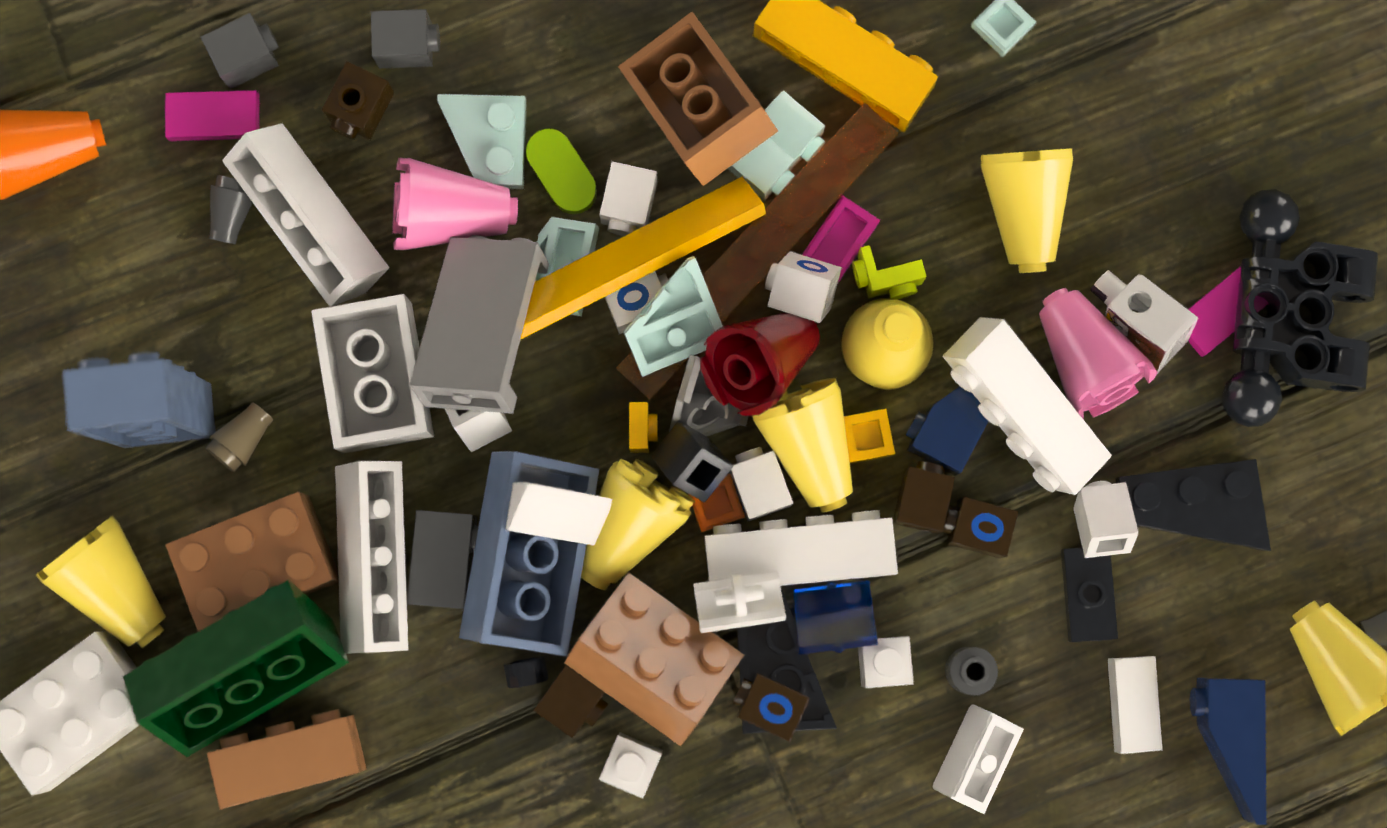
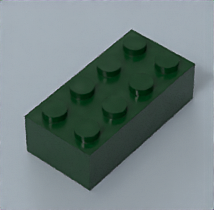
(235, 669)

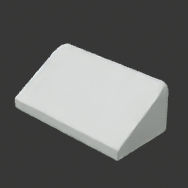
(556, 513)
(1134, 704)
(977, 758)

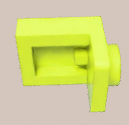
(897, 280)

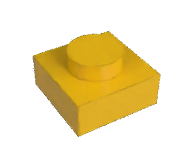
(642, 427)
(868, 436)

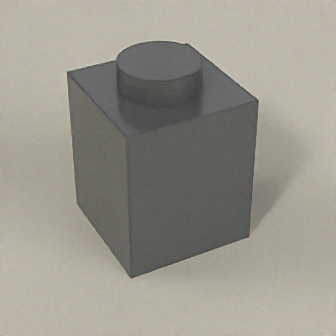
(403, 38)
(241, 50)

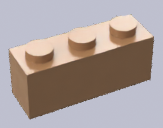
(286, 759)

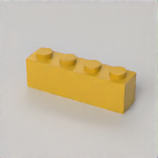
(848, 57)

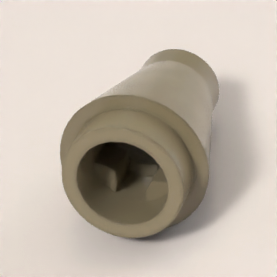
(239, 437)

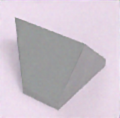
(698, 406)

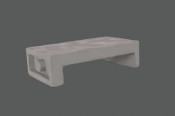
(477, 324)

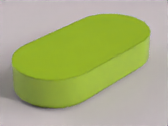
(561, 171)

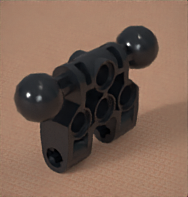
(1341, 275)

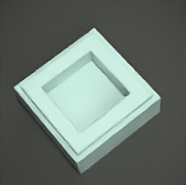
(1003, 25)

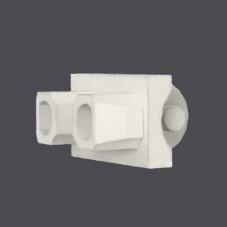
(739, 601)

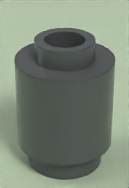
(956, 670)

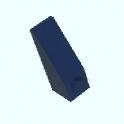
(948, 431)
(1234, 728)

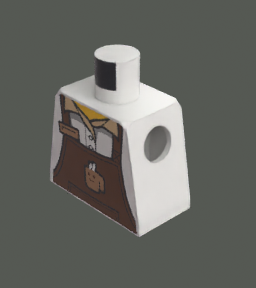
(1159, 327)

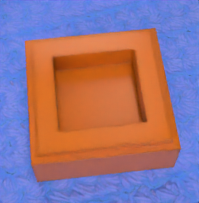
(720, 508)

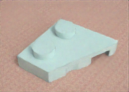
(674, 321)

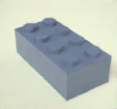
(138, 402)
(523, 583)

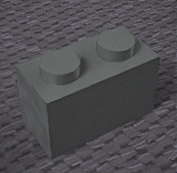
(441, 558)

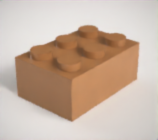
(697, 99)
(251, 553)
(654, 659)

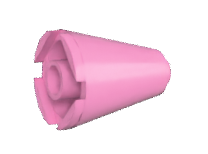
(445, 204)
(1091, 354)

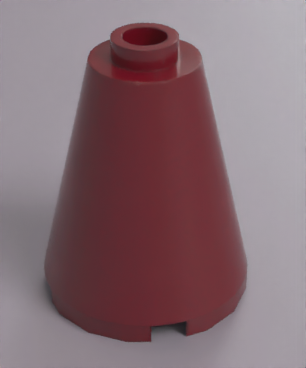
(757, 360)

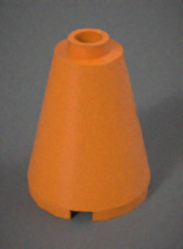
(43, 145)

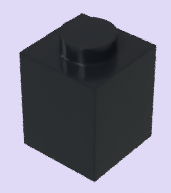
(691, 461)

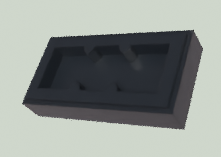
(1088, 596)

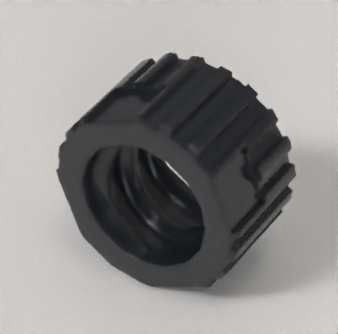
(526, 672)

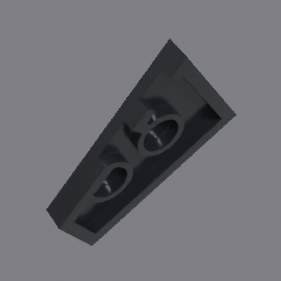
(1203, 502)
(775, 653)

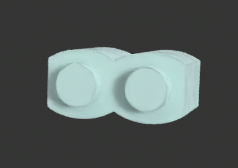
(798, 137)

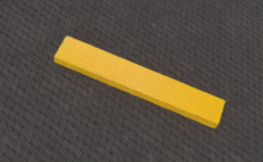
(641, 253)

